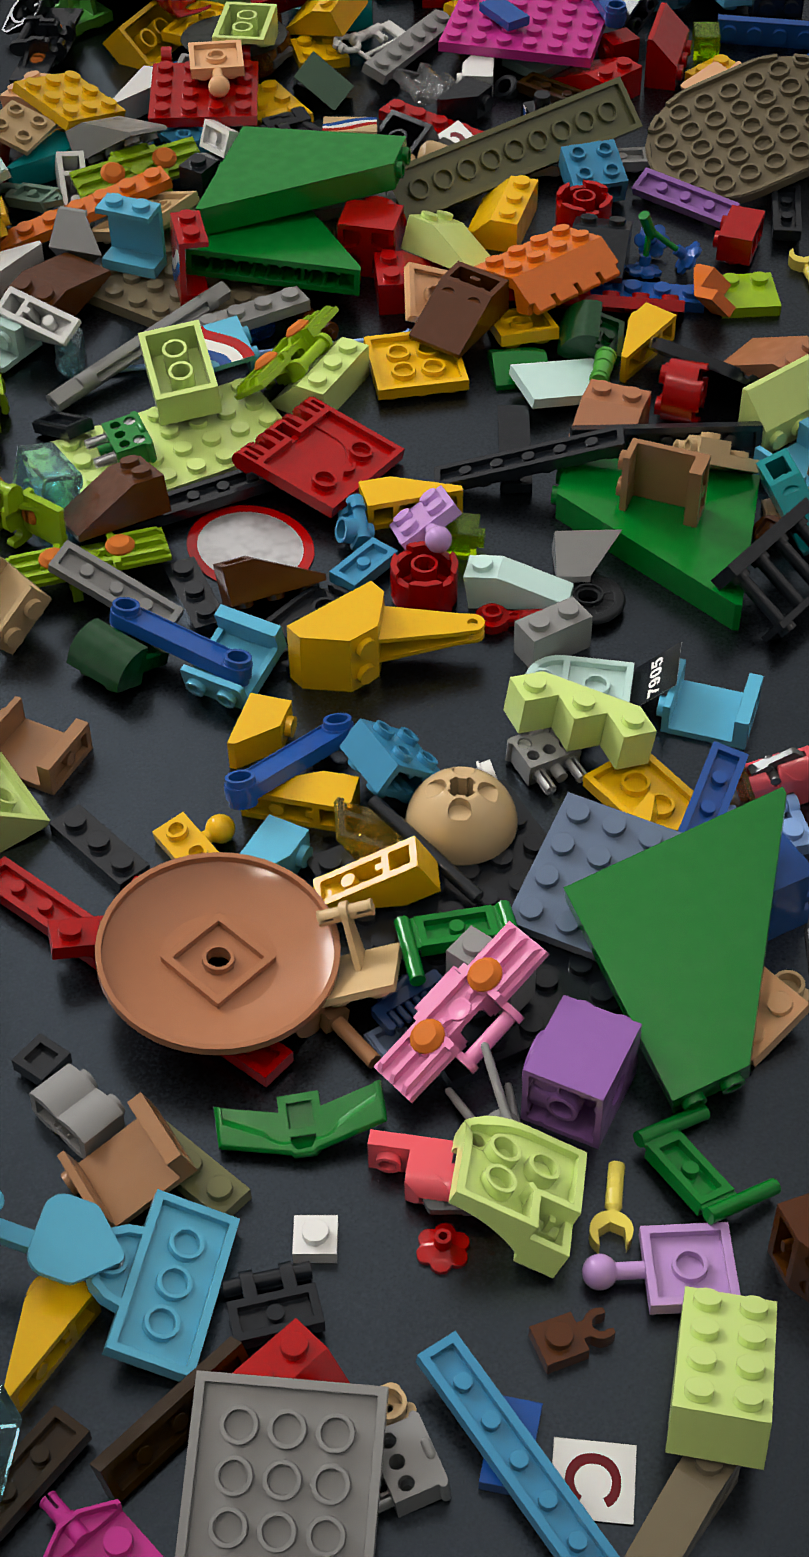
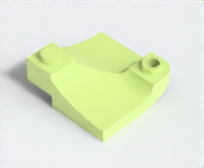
(520, 1187)

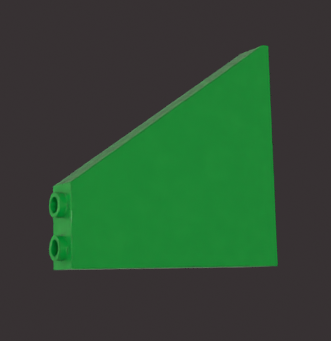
(296, 171)
(279, 253)
(654, 532)
(687, 944)

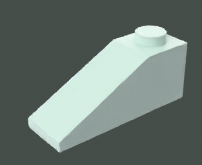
(511, 584)

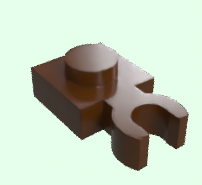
(566, 1342)

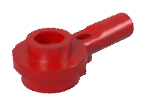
(499, 618)

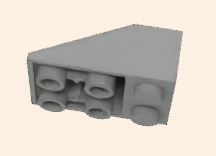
(110, 134)

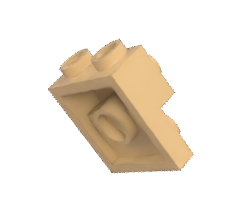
(721, 454)

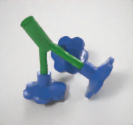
(652, 242)

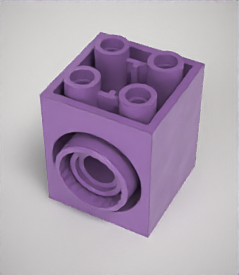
(580, 1070)

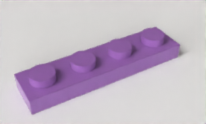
(682, 197)

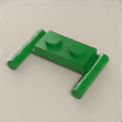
(438, 931)
(691, 1173)

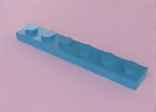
(511, 1451)

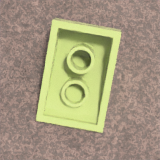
(249, 22)
(442, 239)

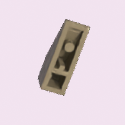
(684, 1508)

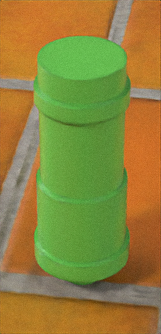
(603, 364)

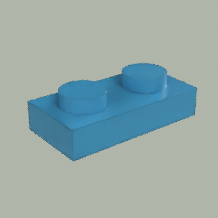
(363, 565)

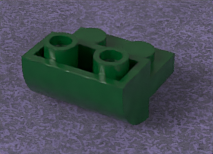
(588, 329)
(113, 656)

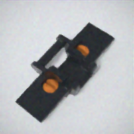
(51, 45)

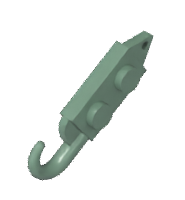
(31, 196)

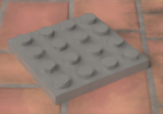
(282, 1468)

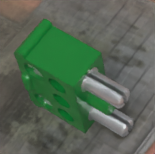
(120, 439)

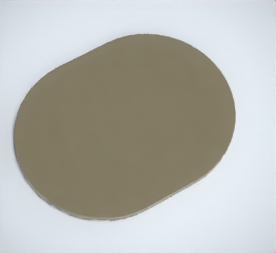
(737, 129)

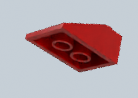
(603, 71)
(390, 279)

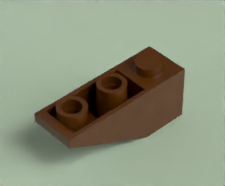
(251, 579)

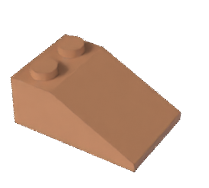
(768, 354)
(612, 404)

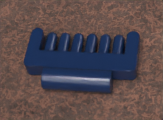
(395, 1002)

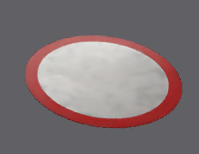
(251, 533)

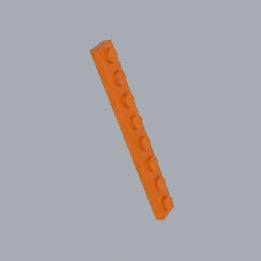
(144, 185)

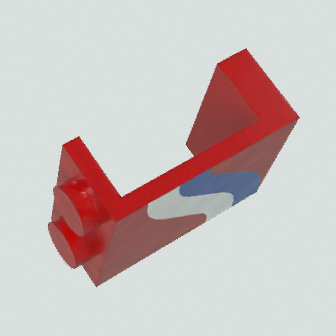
(187, 233)

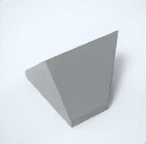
(73, 234)
(580, 552)

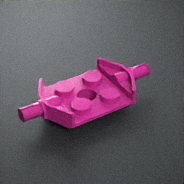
(94, 1531)

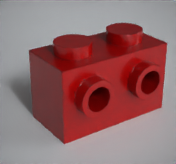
(739, 235)

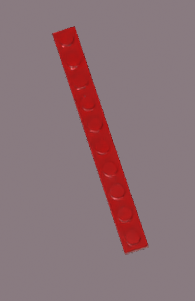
(39, 903)

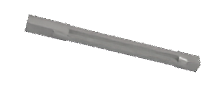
(131, 351)

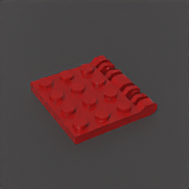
(318, 455)

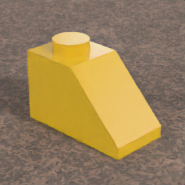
(260, 729)

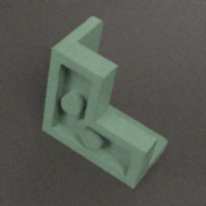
(323, 81)

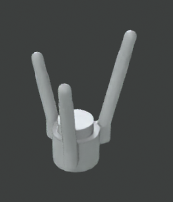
(507, 1105)

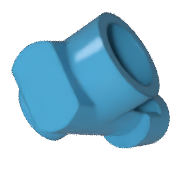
(352, 523)

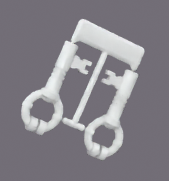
(373, 31)

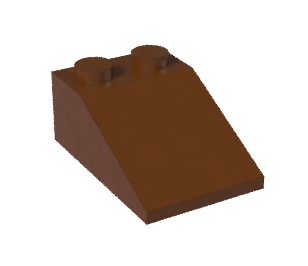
(63, 282)
(118, 498)

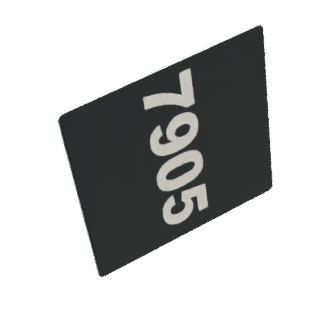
(656, 676)

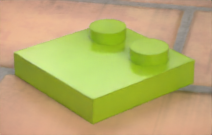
(753, 295)

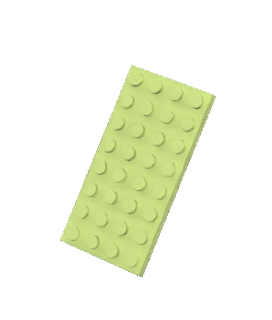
(189, 448)

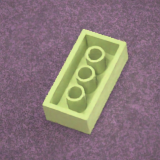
(723, 1378)

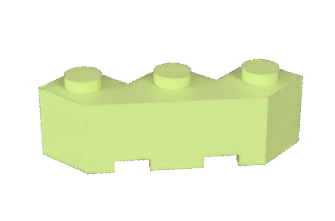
(580, 717)

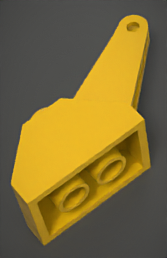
(352, 636)

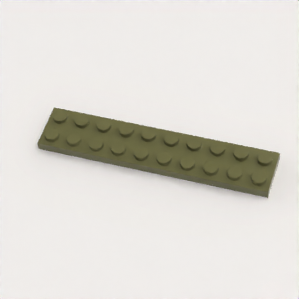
(515, 148)

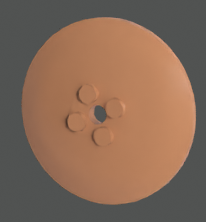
(217, 905)

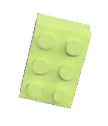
(180, 372)

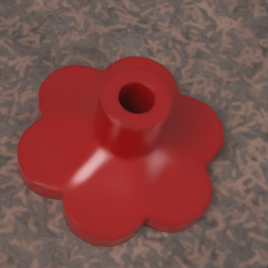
(442, 1248)

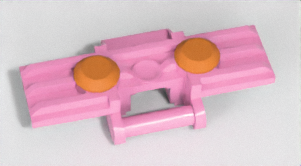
(452, 1003)

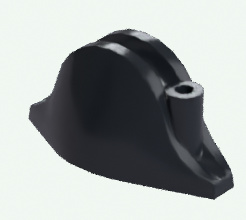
(21, 10)

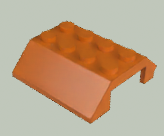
(554, 268)

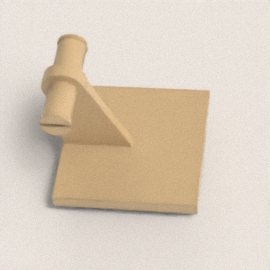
(23, 127)
(362, 971)

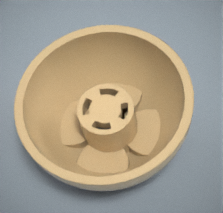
(464, 814)

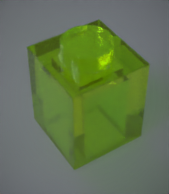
(705, 40)
(466, 535)

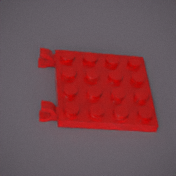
(187, 102)

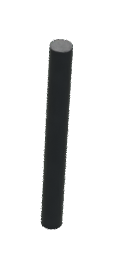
(445, 867)

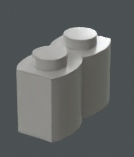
(77, 1109)

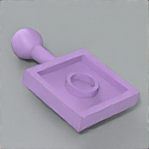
(427, 521)
(671, 1259)

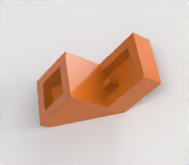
(710, 290)

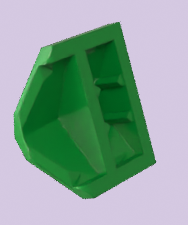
(502, 358)

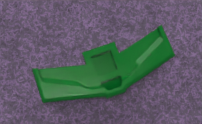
(301, 1123)

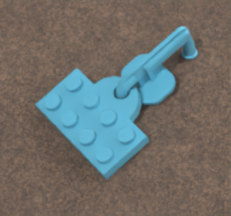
(164, 1276)

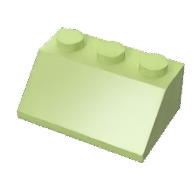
(330, 377)
(778, 403)
(19, 810)

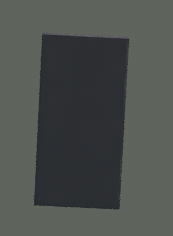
(63, 425)

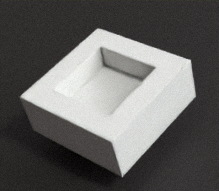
(315, 1238)

